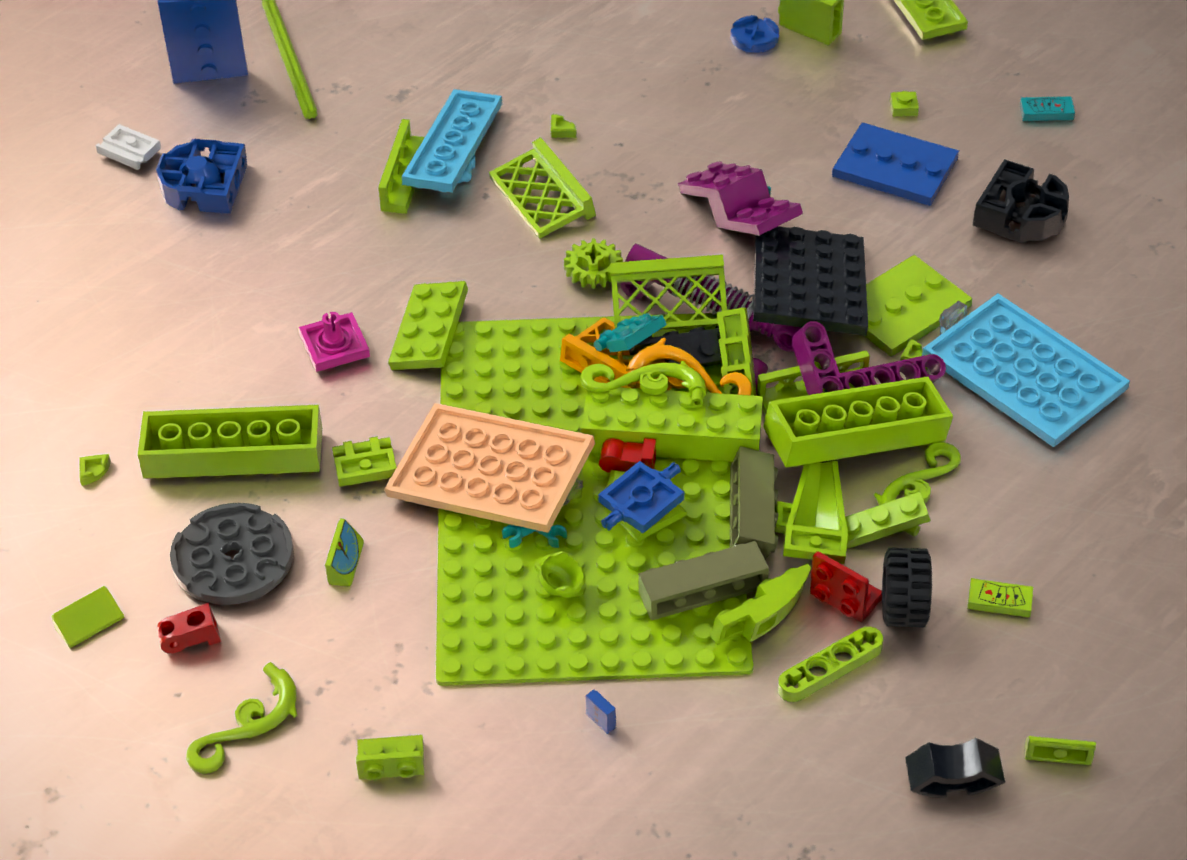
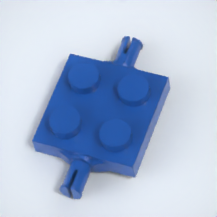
(641, 496)

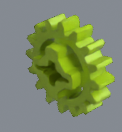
(591, 262)

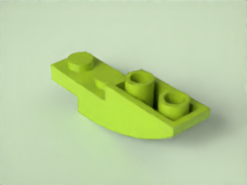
(761, 614)

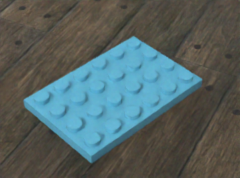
(1027, 369)

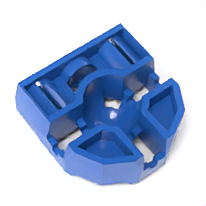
(186, 166)

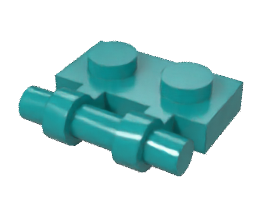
(629, 333)

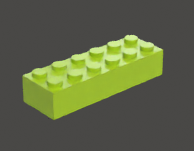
(857, 421)
(679, 428)
(230, 441)

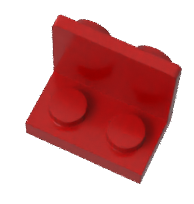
(842, 588)

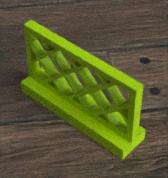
(562, 181)
(670, 269)

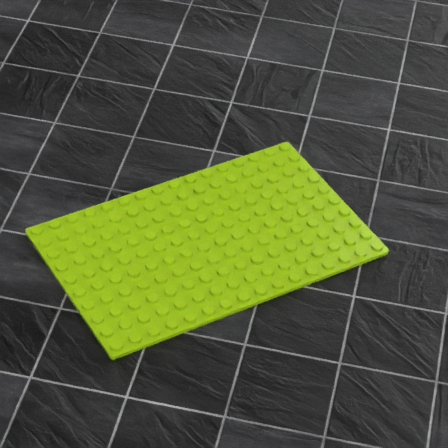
(490, 602)

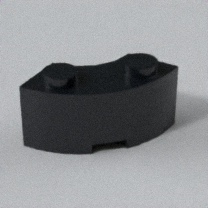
(954, 768)

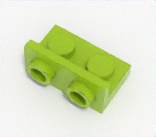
(390, 757)

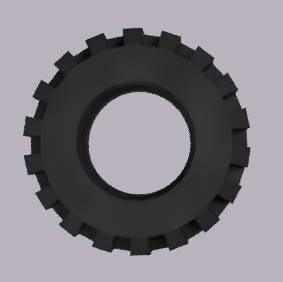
(906, 587)

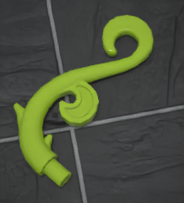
(646, 376)
(916, 479)
(248, 727)

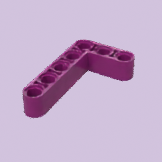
(832, 380)

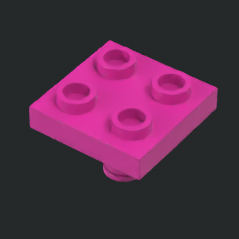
(334, 341)

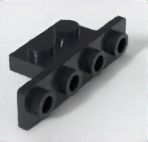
(698, 342)

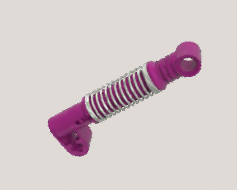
(782, 333)

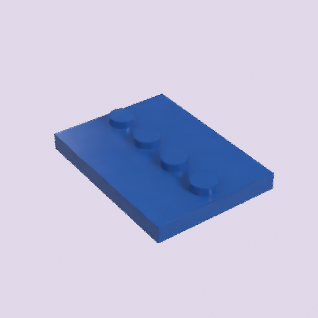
(203, 39)
(895, 163)

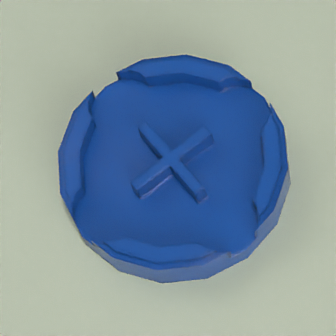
(754, 34)

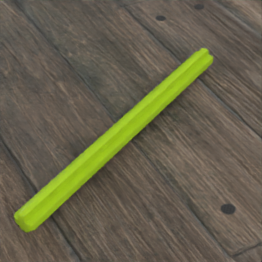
(290, 59)

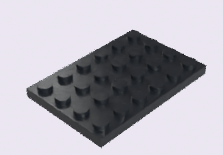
(810, 278)

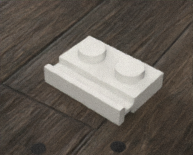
(128, 146)

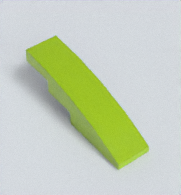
(736, 347)

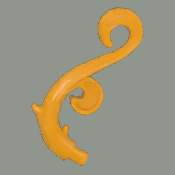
(661, 351)

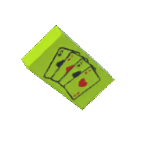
(1000, 597)

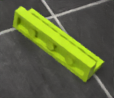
(392, 194)
(788, 388)

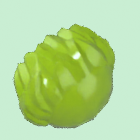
(561, 574)

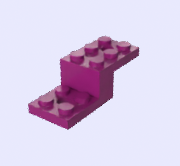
(739, 198)

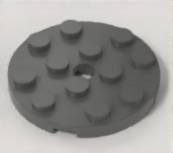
(213, 577)

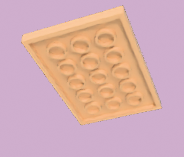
(490, 467)

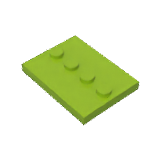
(908, 304)

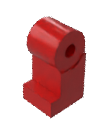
(622, 455)
(188, 629)

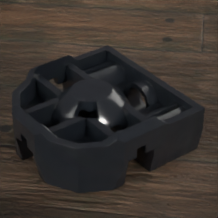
(1038, 217)

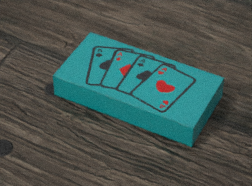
(1046, 108)

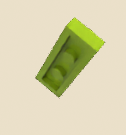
(886, 519)

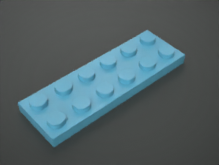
(452, 141)

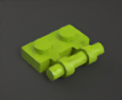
(364, 461)

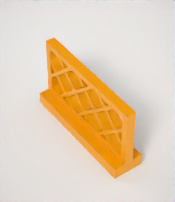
(579, 354)

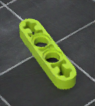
(827, 660)

